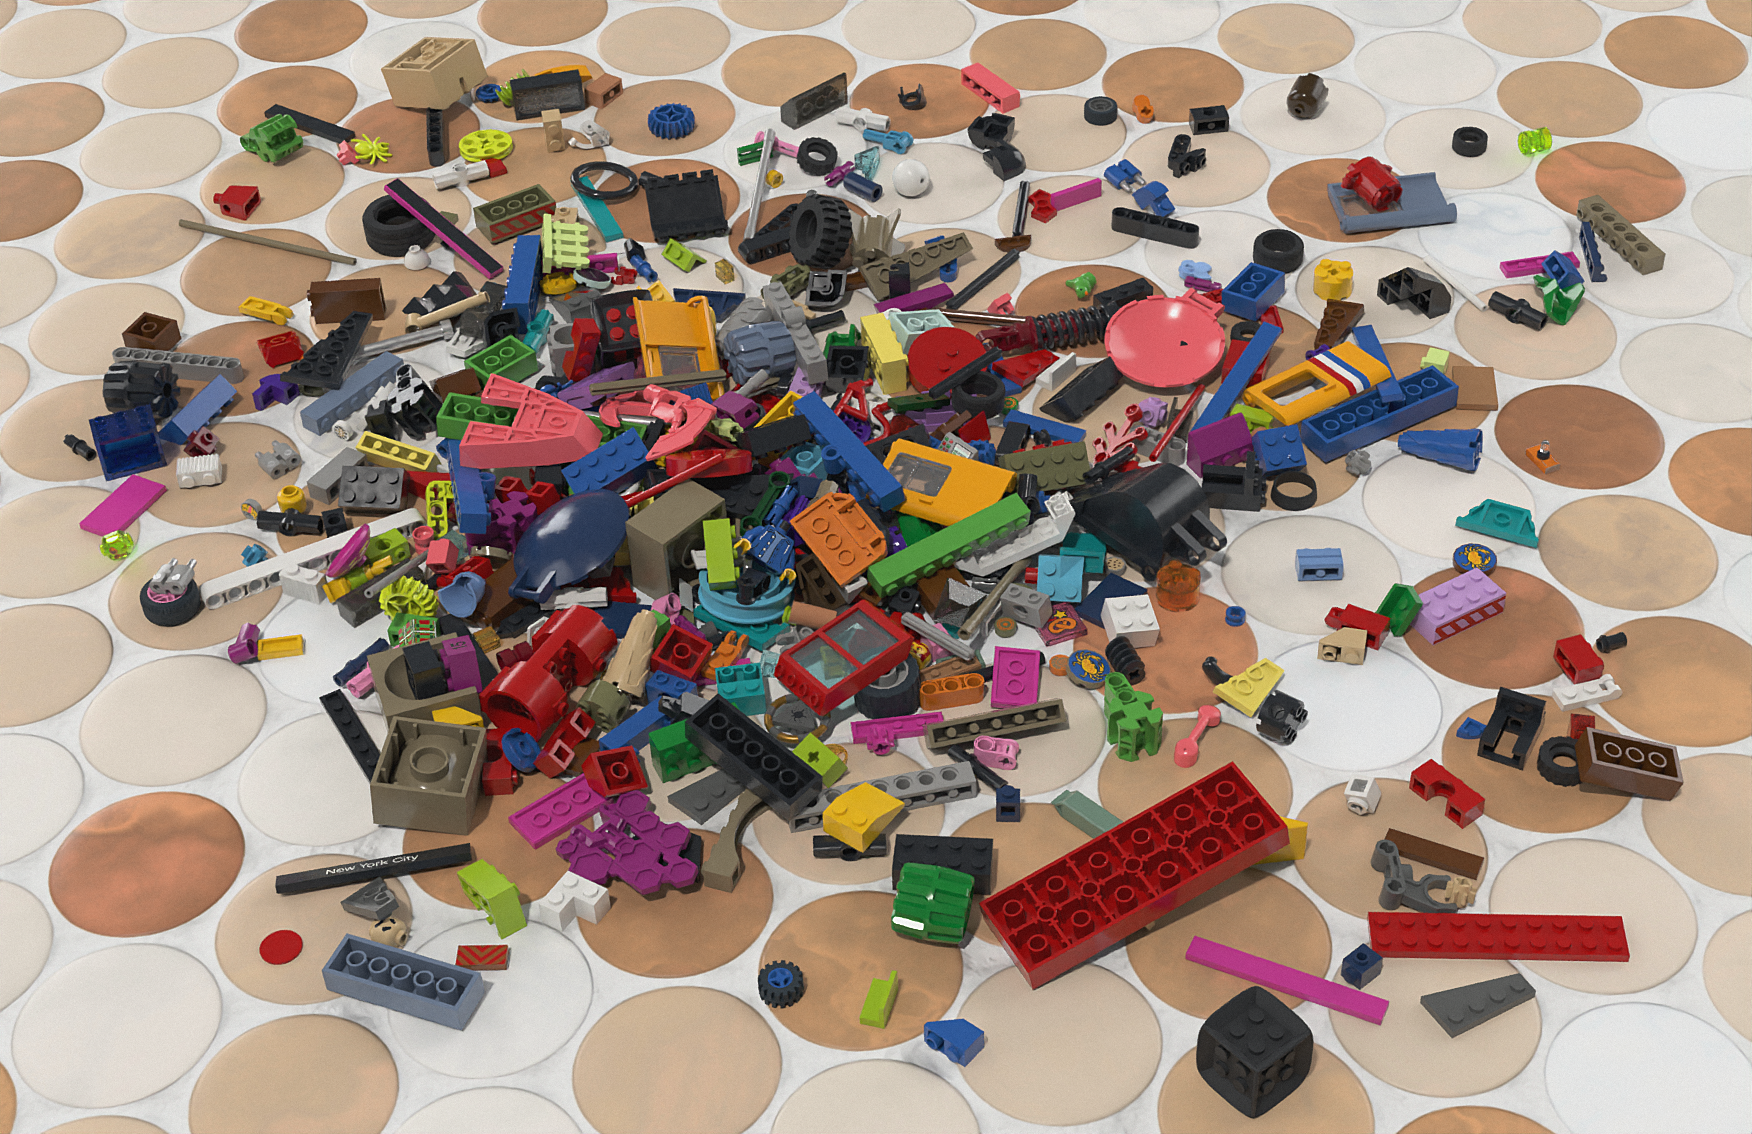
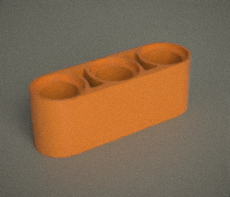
(951, 692)

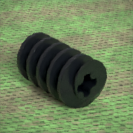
(1125, 659)

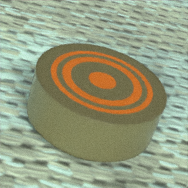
(1005, 627)

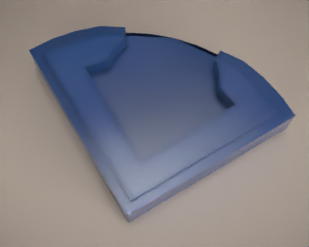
(1471, 729)

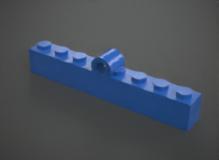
(846, 452)
(470, 492)

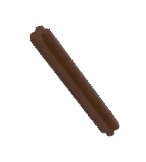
(981, 317)

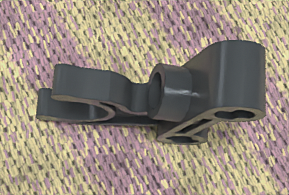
(1401, 887)

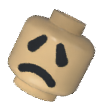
(389, 932)

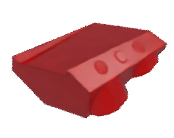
(280, 348)

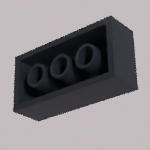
(960, 854)

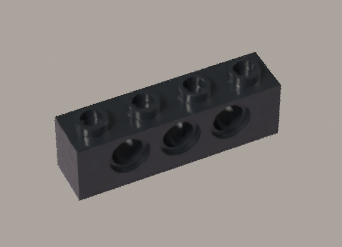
(917, 434)

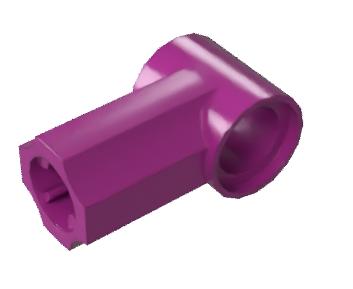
(245, 645)

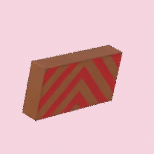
(482, 957)

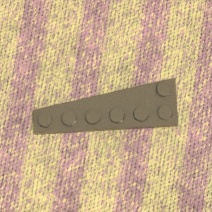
(921, 262)

